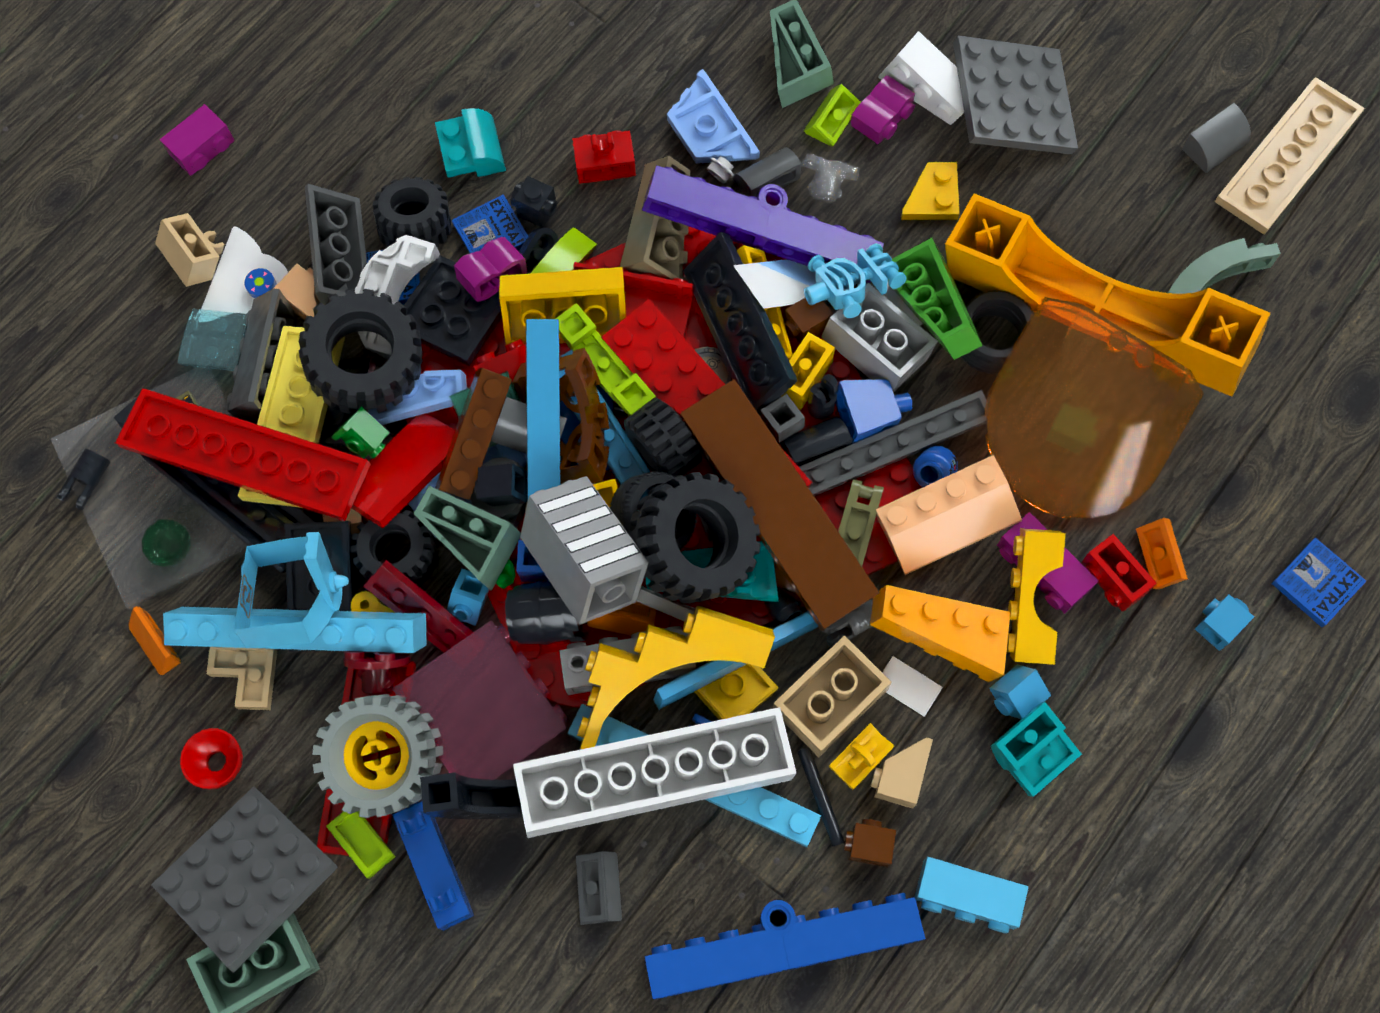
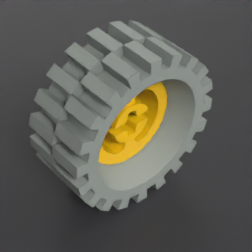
(343, 752)

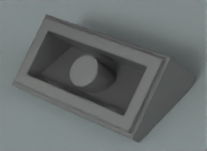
(598, 888)

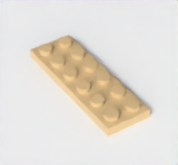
(1289, 155)

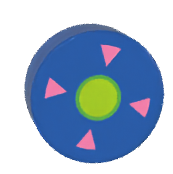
(259, 282)

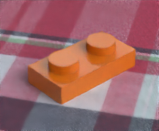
(1161, 553)

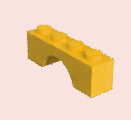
(1037, 555)

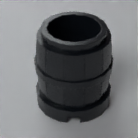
(540, 616)

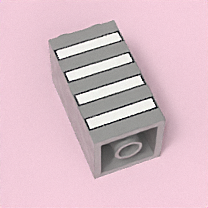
(583, 549)

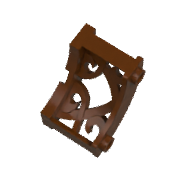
(579, 381)

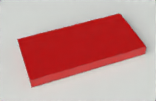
(403, 469)

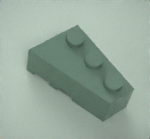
(798, 55)
(470, 533)

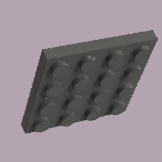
(1014, 95)
(244, 878)

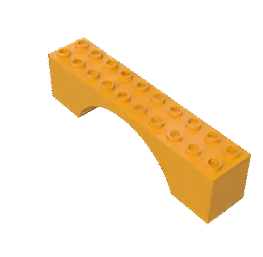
(1200, 330)

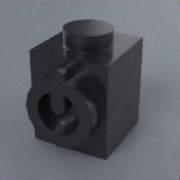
(534, 201)

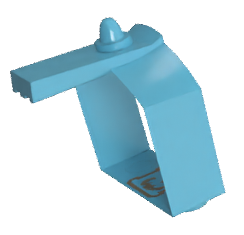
(325, 578)

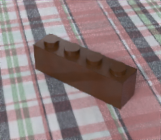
(473, 433)

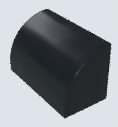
(817, 441)

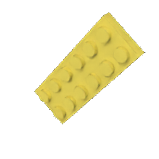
(289, 400)

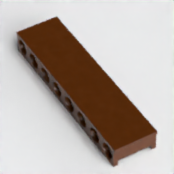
(788, 514)

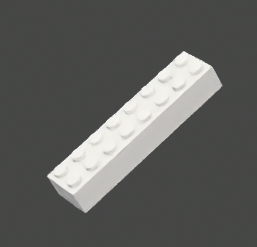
(653, 772)

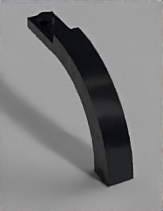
(469, 798)

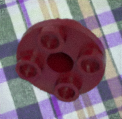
(377, 669)

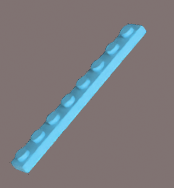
(753, 804)

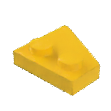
(934, 194)

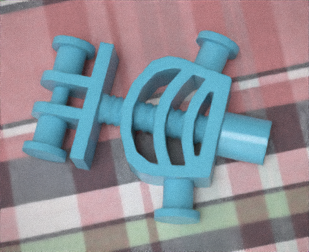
(844, 274)

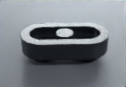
(532, 252)

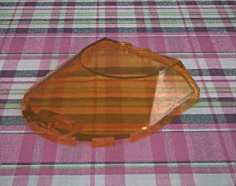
(1085, 412)

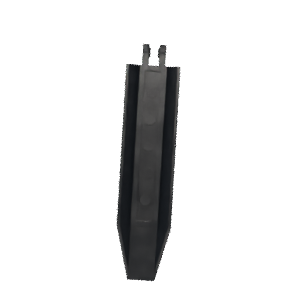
(249, 521)

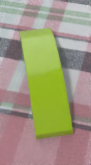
(569, 249)
(615, 378)

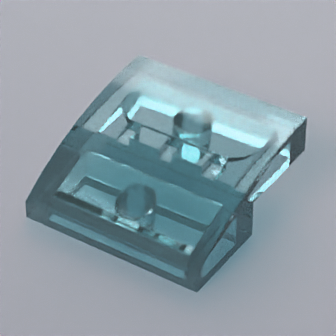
(212, 339)

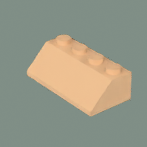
(949, 514)

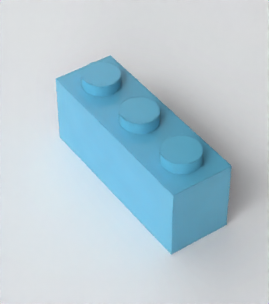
(971, 895)

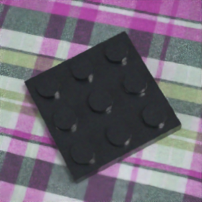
(450, 315)

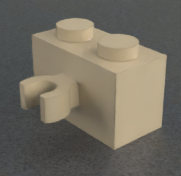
(188, 249)

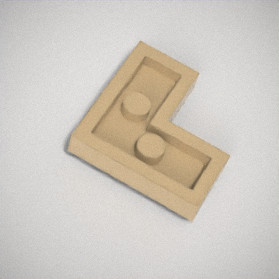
(254, 671)

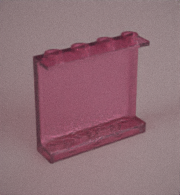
(484, 705)

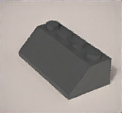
(335, 241)
(257, 353)

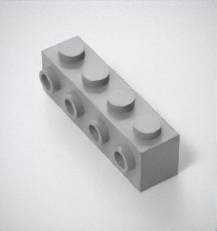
(576, 656)

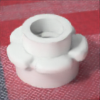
(721, 169)

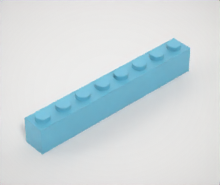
(343, 632)

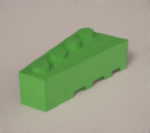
(936, 299)

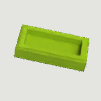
(361, 842)

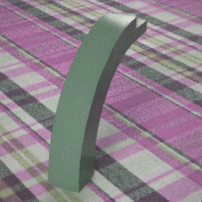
(1224, 262)

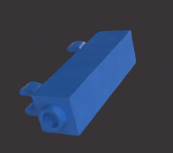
(433, 866)

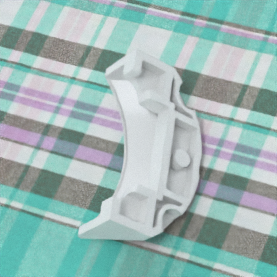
(389, 274)

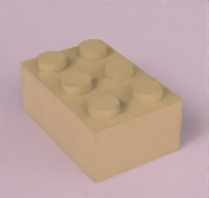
(832, 696)

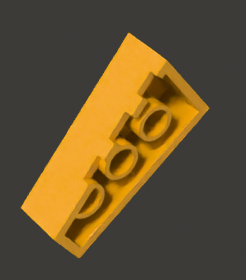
(955, 630)

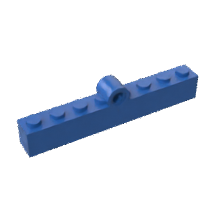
(784, 947)

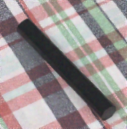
(821, 797)

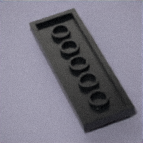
(739, 324)

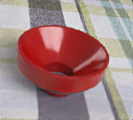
(198, 751)

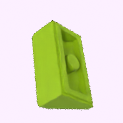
(832, 115)

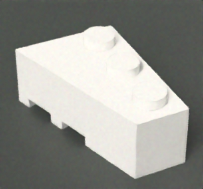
(929, 76)

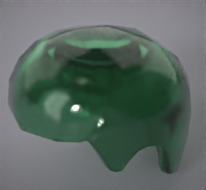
(166, 543)

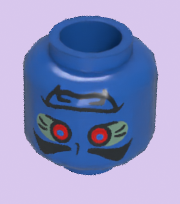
(934, 465)

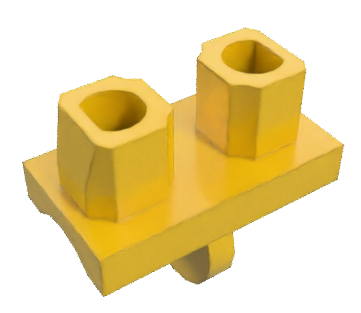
(861, 756)

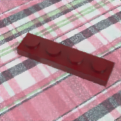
(406, 597)

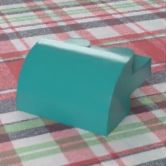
(470, 144)
(1035, 749)

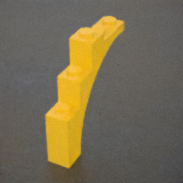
(708, 638)

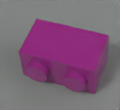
(197, 140)

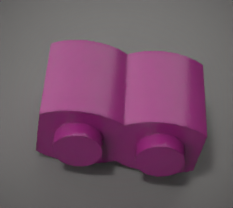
(883, 109)
(482, 269)

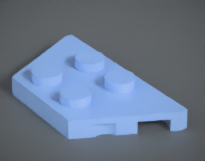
(709, 125)

